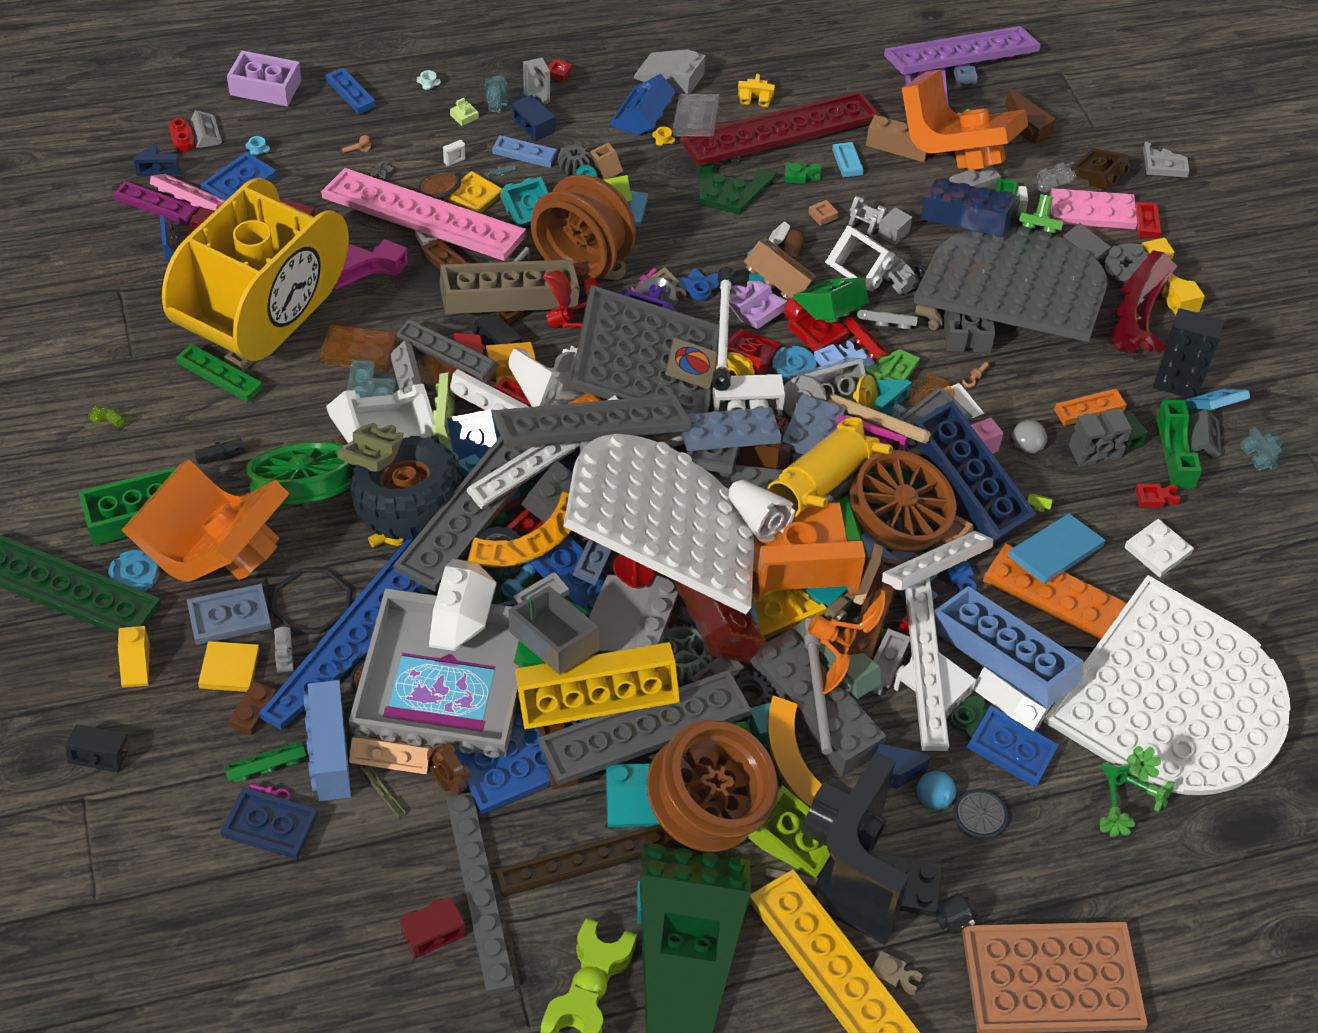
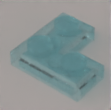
(363, 381)

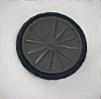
(980, 814)

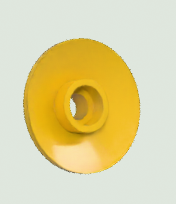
(866, 392)

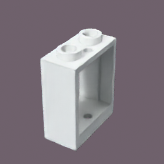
(844, 247)

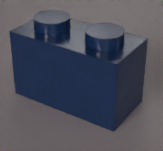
(533, 117)

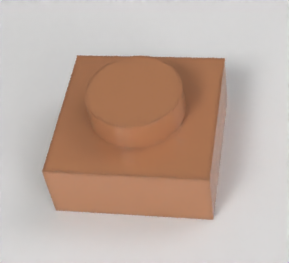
(823, 212)

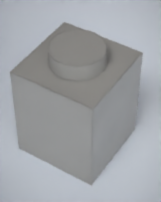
(894, 226)

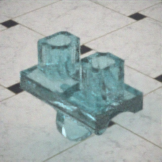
(496, 93)
(1266, 446)

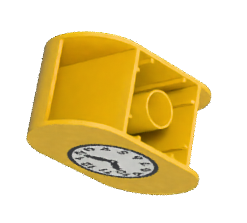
(254, 271)

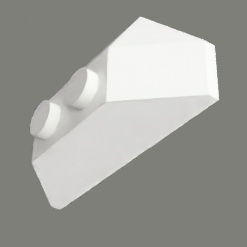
(461, 604)

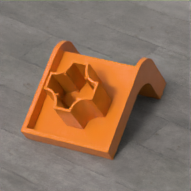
(973, 135)
(198, 527)
(809, 555)

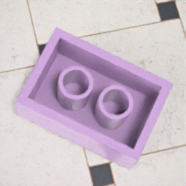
(264, 78)

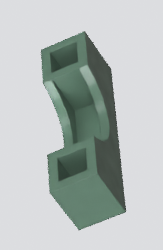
(862, 672)

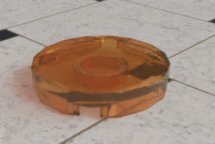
(925, 386)

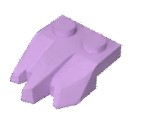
(755, 303)

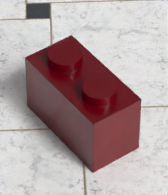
(432, 927)

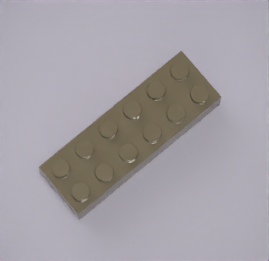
(503, 286)

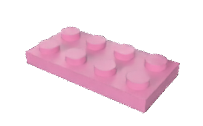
(1094, 208)

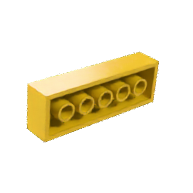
(598, 686)

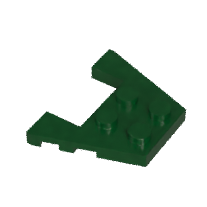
(728, 192)

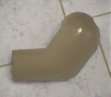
(933, 315)

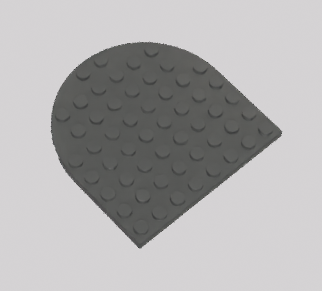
(1017, 281)

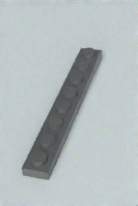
(480, 894)

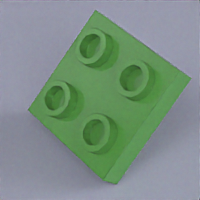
(1041, 216)

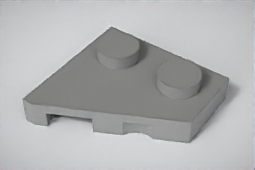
(1164, 162)

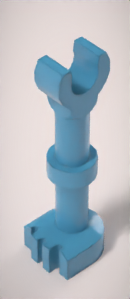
(513, 586)

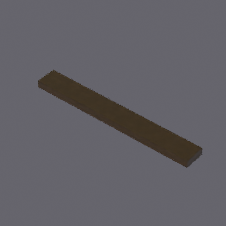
(580, 860)

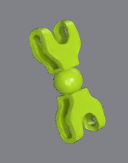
(589, 984)

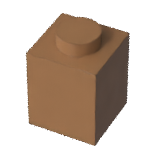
(606, 161)

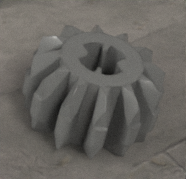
(573, 157)

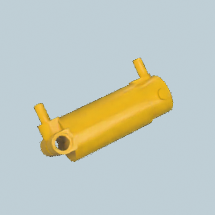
(827, 465)

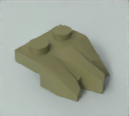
(372, 447)

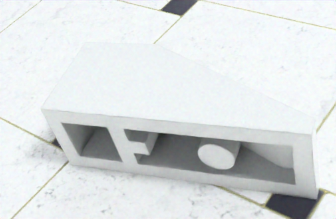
(1010, 699)

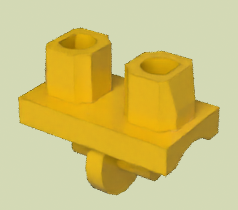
(755, 89)

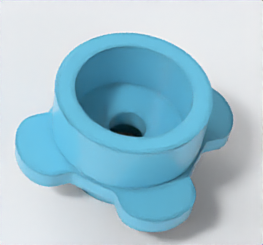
(257, 146)

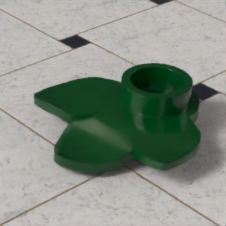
(972, 711)

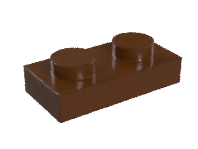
(246, 715)

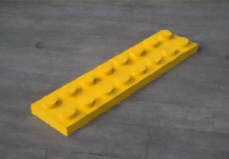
(828, 958)

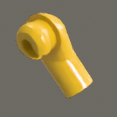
(376, 540)

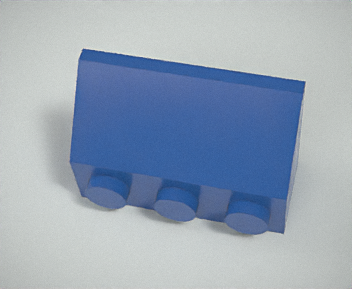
(644, 106)

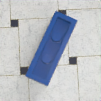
(350, 90)

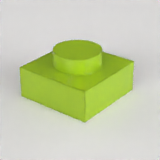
(1039, 502)

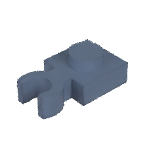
(965, 74)

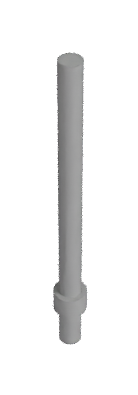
(812, 644)

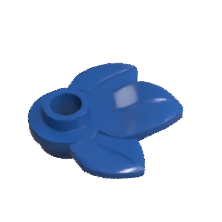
(698, 285)

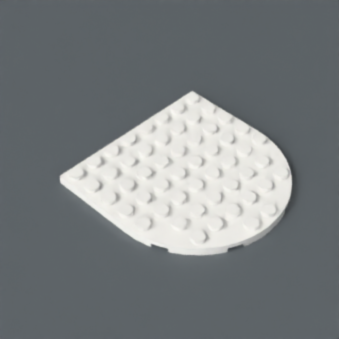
(663, 515)
(1184, 686)

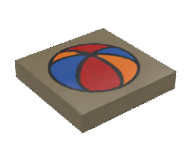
(691, 363)

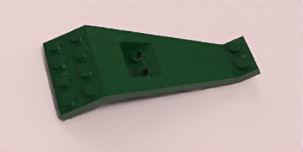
(689, 934)

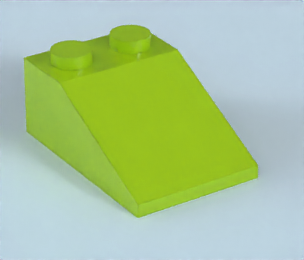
(783, 836)

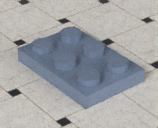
(811, 423)
(228, 614)

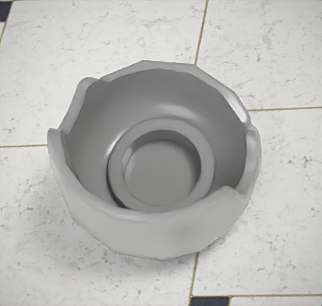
(1029, 436)

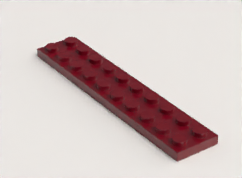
(780, 128)

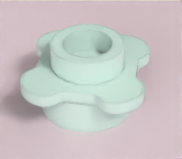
(428, 80)

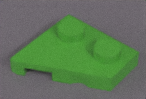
(893, 367)

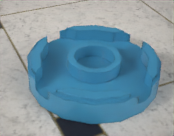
(792, 361)
(135, 570)

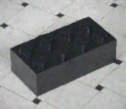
(1188, 353)

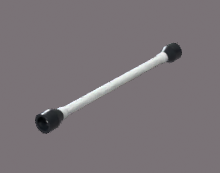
(721, 377)

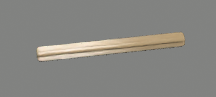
(881, 419)

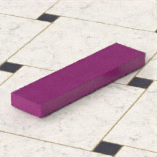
(155, 202)

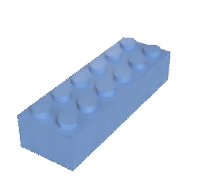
(1008, 646)

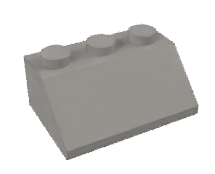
(838, 377)

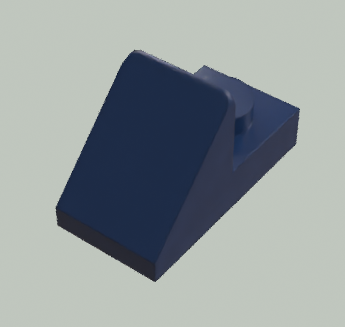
(152, 163)

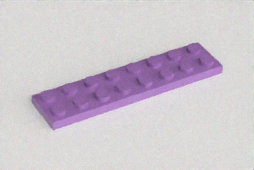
(961, 50)

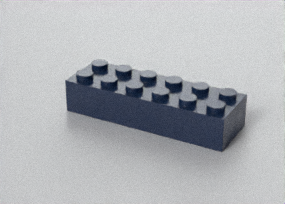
(973, 473)

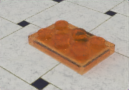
(350, 343)

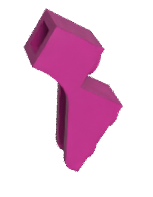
(385, 258)

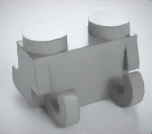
(866, 213)
(903, 276)

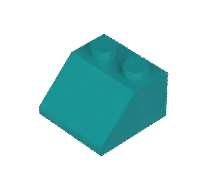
(628, 796)

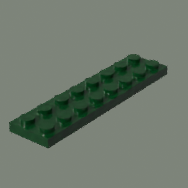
(73, 588)

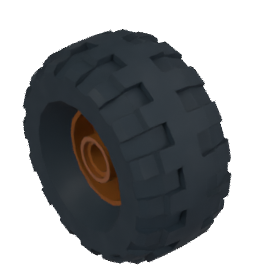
(408, 490)

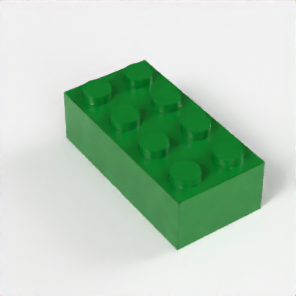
(114, 504)

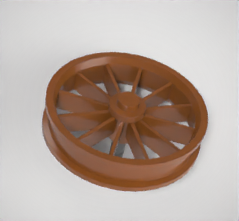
(902, 501)

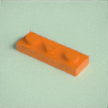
(1095, 403)

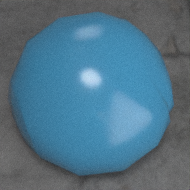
(936, 790)

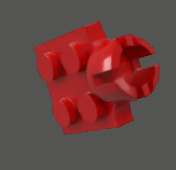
(813, 332)

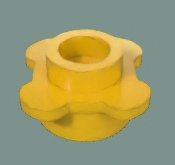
(663, 136)

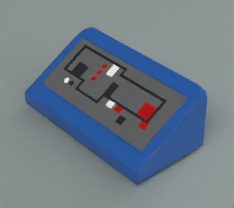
(170, 237)

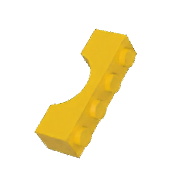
(1176, 291)

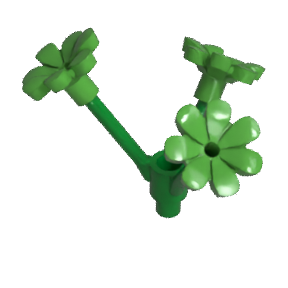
(1142, 765)

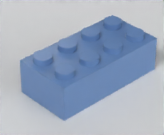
(327, 741)

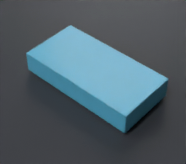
(847, 159)

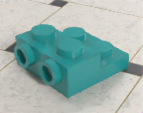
(521, 198)

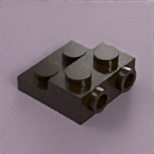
(1102, 167)

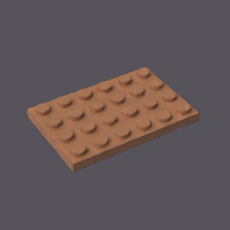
(1053, 978)

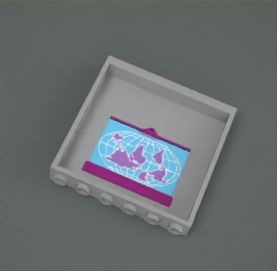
(437, 693)

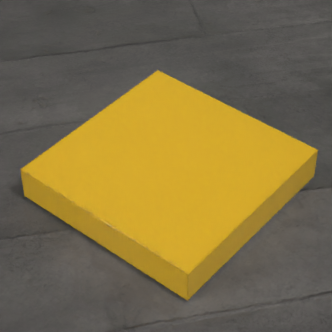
(475, 193)
(228, 666)

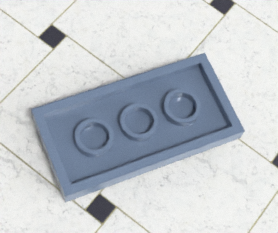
(731, 429)

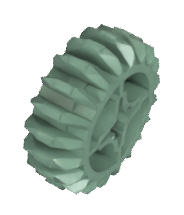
(684, 643)

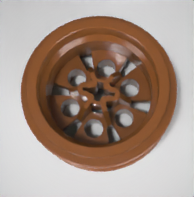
(585, 224)
(745, 768)

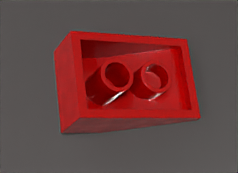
(755, 347)

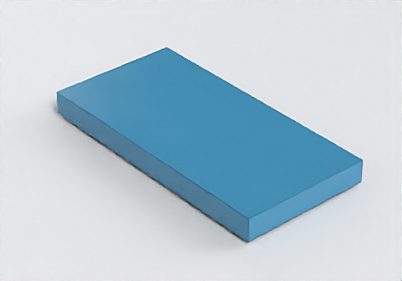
(1056, 548)

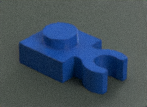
(961, 575)

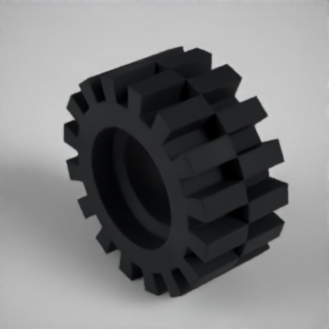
(757, 685)

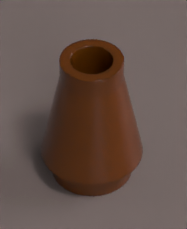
(793, 243)

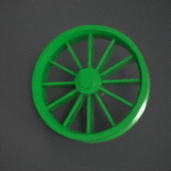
(304, 469)

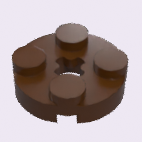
(448, 769)

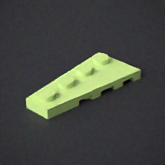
(445, 408)

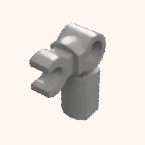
(283, 650)

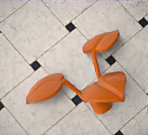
(827, 631)

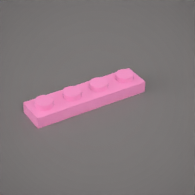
(186, 192)

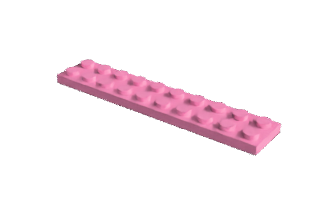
(424, 214)

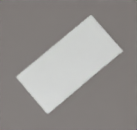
(966, 401)

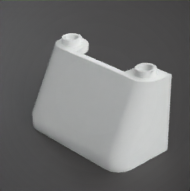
(542, 384)
(404, 410)

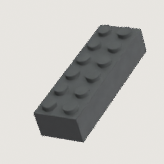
(852, 731)

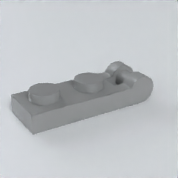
(405, 367)

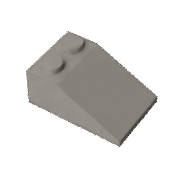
(679, 67)

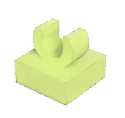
(464, 112)

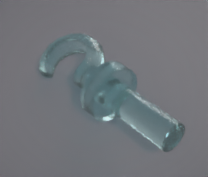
(500, 170)

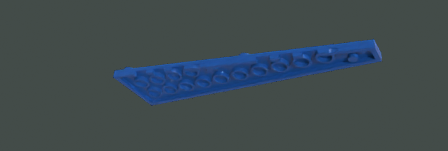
(342, 645)

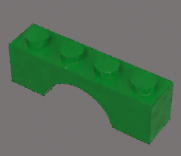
(1182, 465)

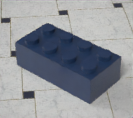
(969, 207)

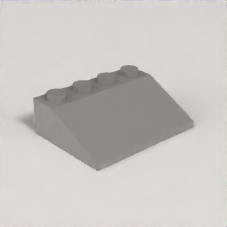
(631, 615)

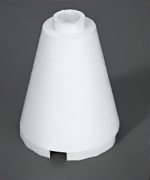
(761, 509)

